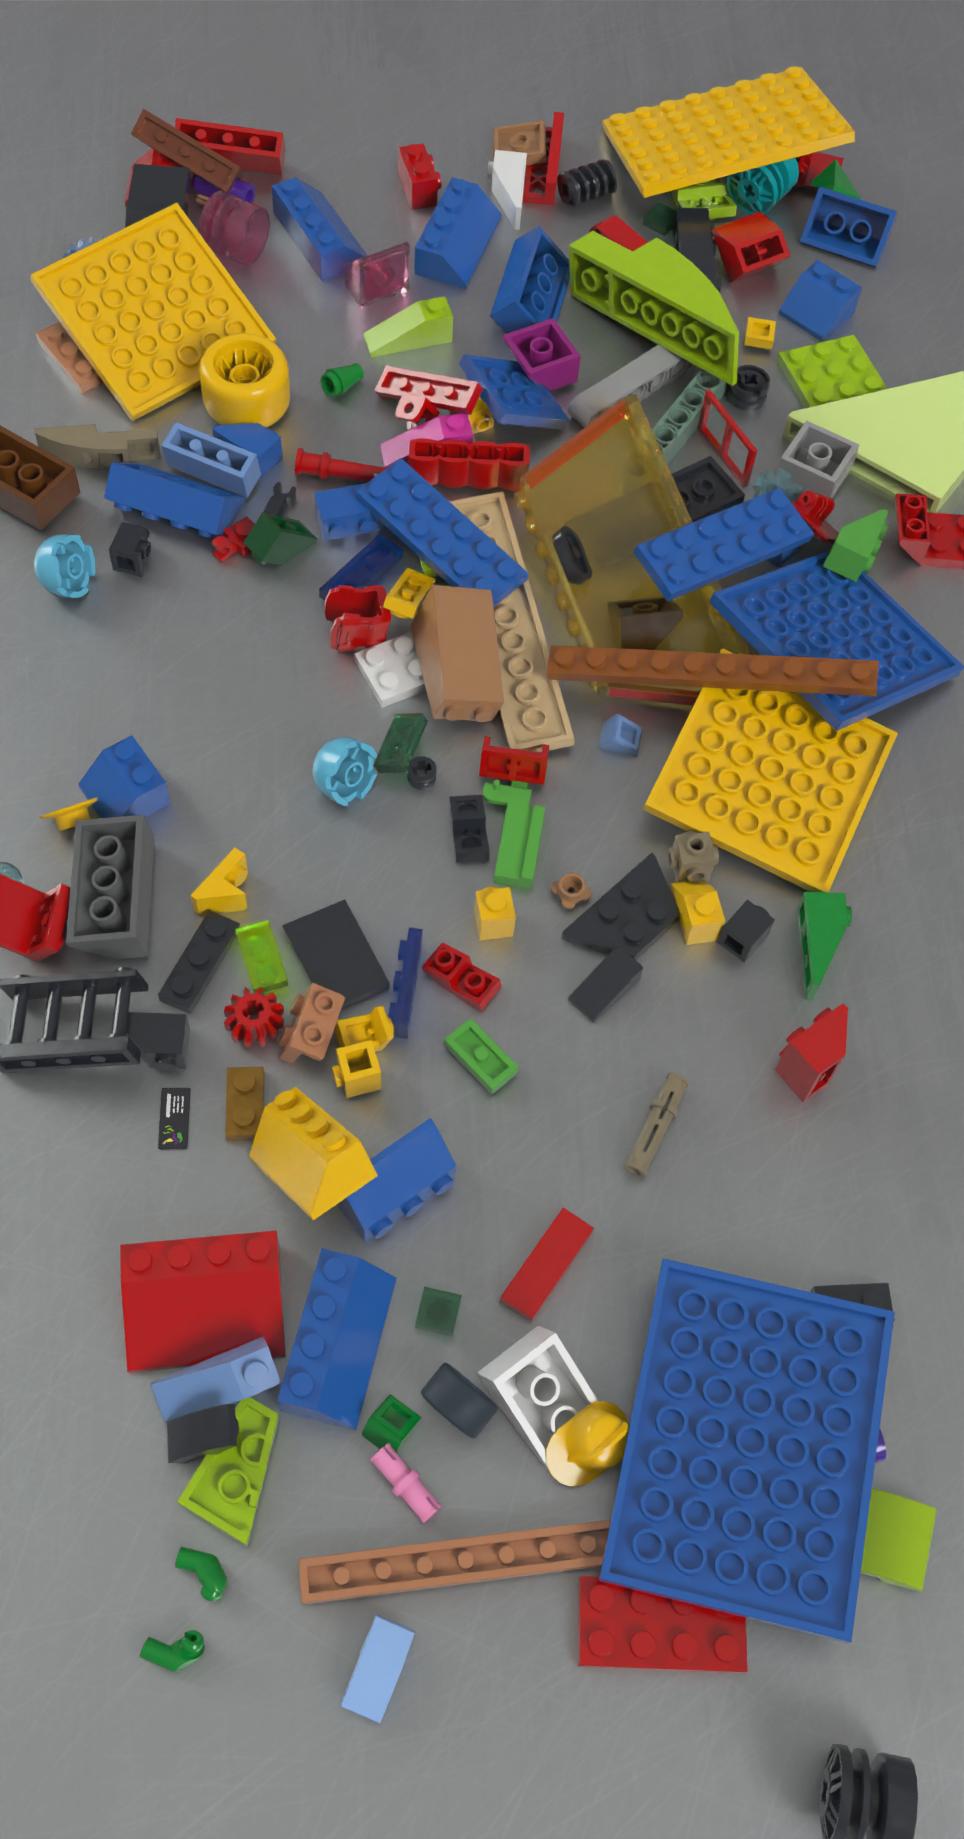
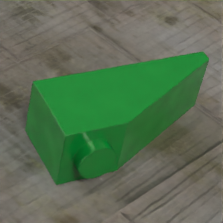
(821, 927)

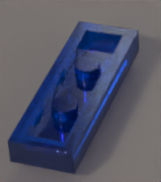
(366, 566)
(405, 982)

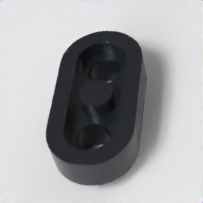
(572, 556)

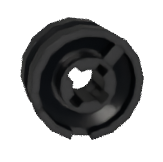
(750, 389)

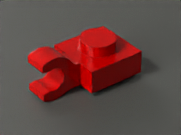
(233, 540)

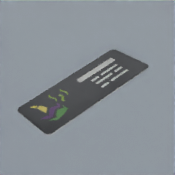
(174, 1118)

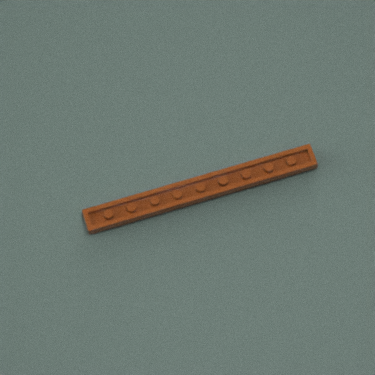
(714, 670)

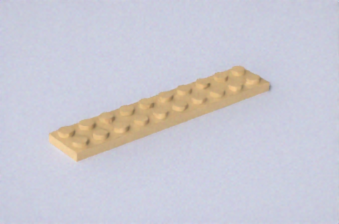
(532, 704)

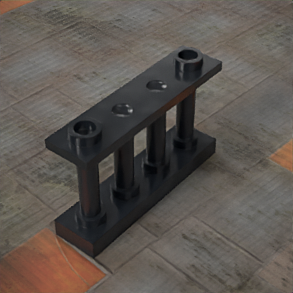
(82, 1050)

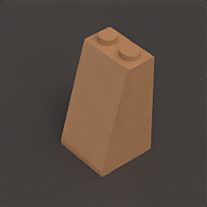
(459, 653)

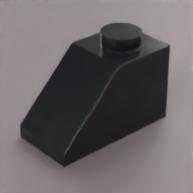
(160, 1038)

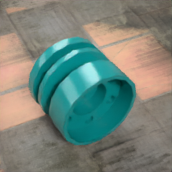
(763, 186)

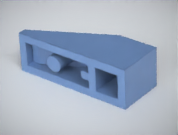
(217, 1380)

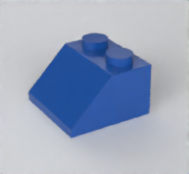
(821, 300)
(124, 782)

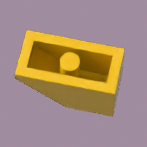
(700, 911)

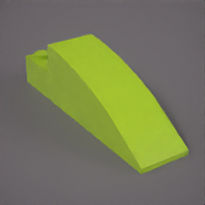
(658, 297)

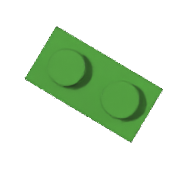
(481, 1056)

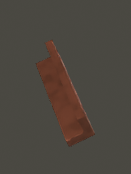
(186, 151)

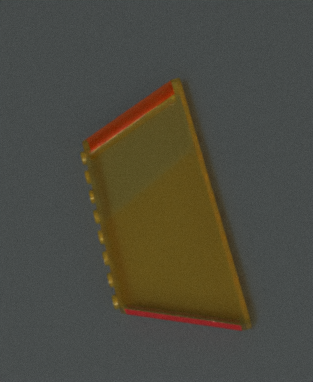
(616, 495)

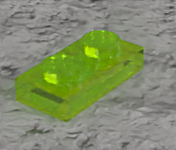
(261, 956)

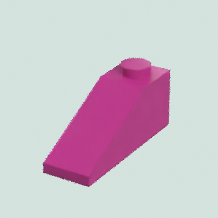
(439, 429)

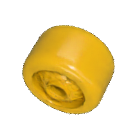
(245, 380)

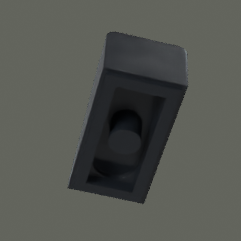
(606, 983)

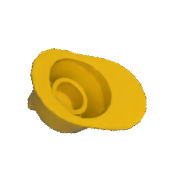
(588, 1444)

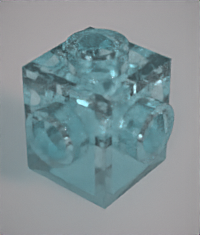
(779, 478)

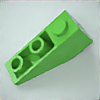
(857, 545)

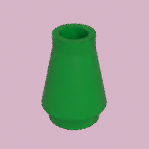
(341, 379)

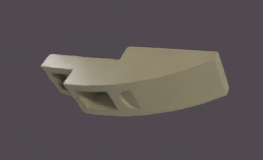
(87, 449)

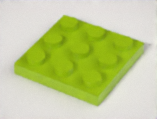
(830, 371)

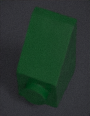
(278, 539)

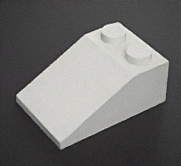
(537, 1387)

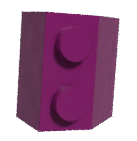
(545, 354)

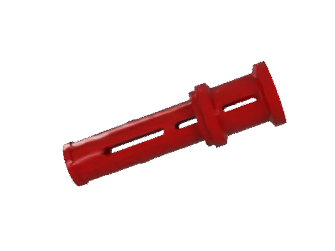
(326, 466)

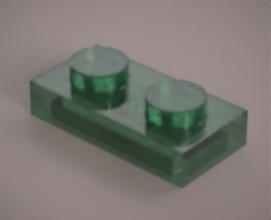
(400, 743)

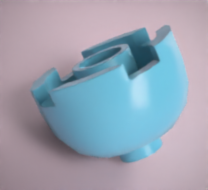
(64, 565)
(344, 769)

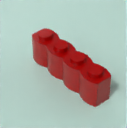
(473, 464)

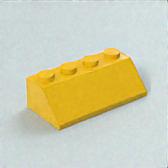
(309, 1153)

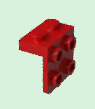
(32, 919)

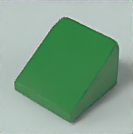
(390, 1424)

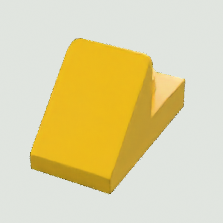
(220, 888)

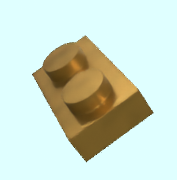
(244, 1102)

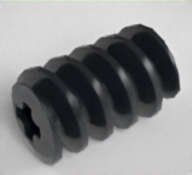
(587, 182)

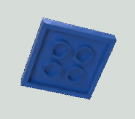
(512, 394)

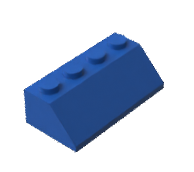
(315, 227)
(456, 234)
(531, 283)
(172, 498)
(337, 1340)

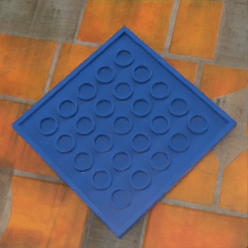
(826, 615)

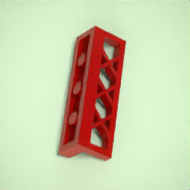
(549, 168)

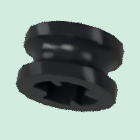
(430, 768)

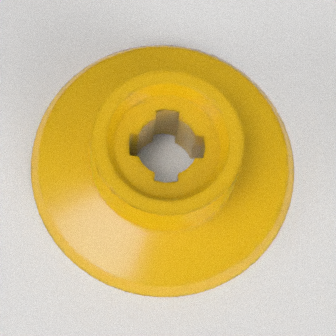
(67, 816)

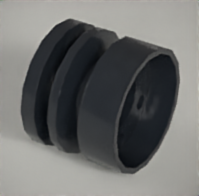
(865, 1799)

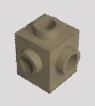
(693, 856)

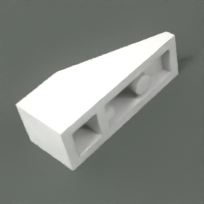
(508, 182)

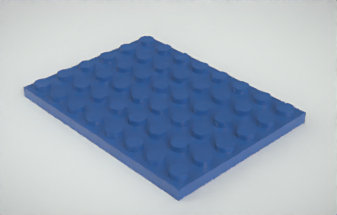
(751, 1451)

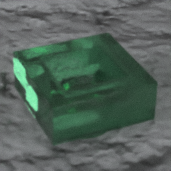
(660, 219)
(438, 1311)

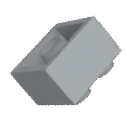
(819, 459)

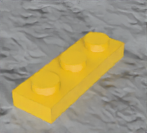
(408, 593)

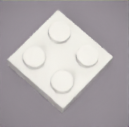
(392, 669)

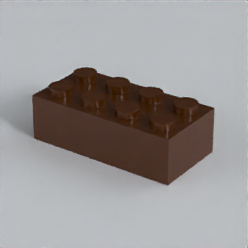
(33, 481)

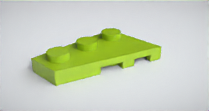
(230, 1483)

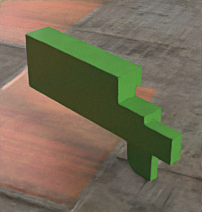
(520, 833)

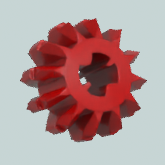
(244, 1007)

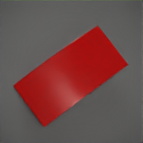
(461, 978)

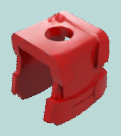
(357, 617)

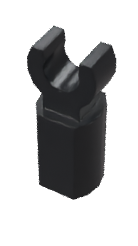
(280, 502)

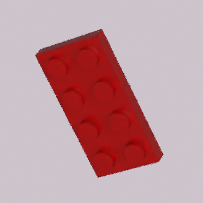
(655, 1633)

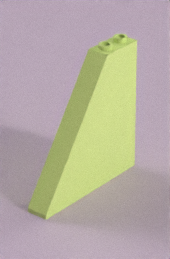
(905, 436)

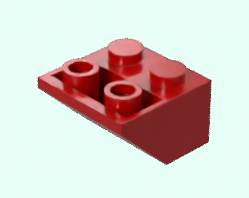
(750, 246)
(814, 1053)

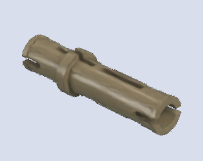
(672, 1089)

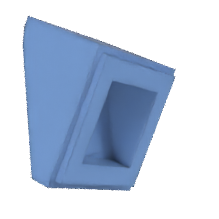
(620, 735)

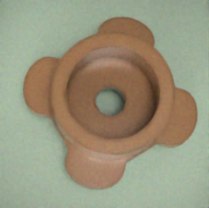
(571, 881)

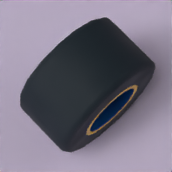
(459, 1400)

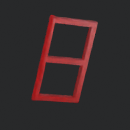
(722, 450)

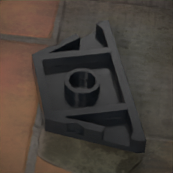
(628, 914)

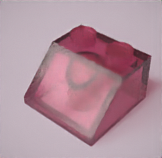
(379, 275)

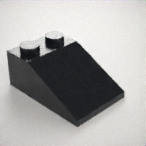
(156, 189)

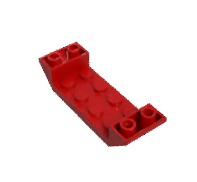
(929, 536)

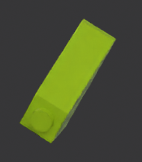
(415, 327)

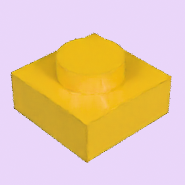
(759, 333)

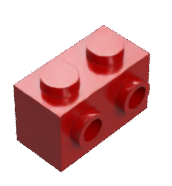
(418, 176)

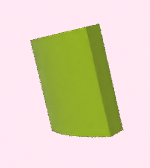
(708, 194)
(898, 1540)

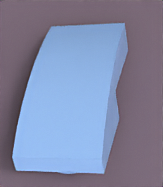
(377, 1668)

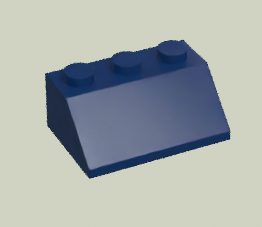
(848, 226)
(406, 1176)

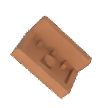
(312, 1024)

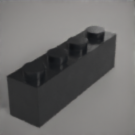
(694, 240)

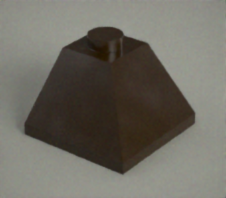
(643, 622)

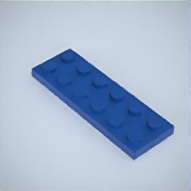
(440, 532)
(723, 544)

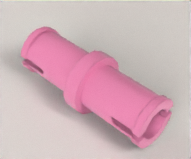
(406, 1483)

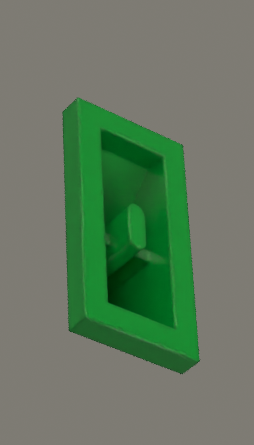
(836, 180)

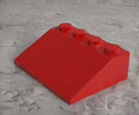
(200, 1298)

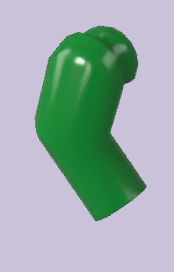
(208, 1571)
(176, 1655)

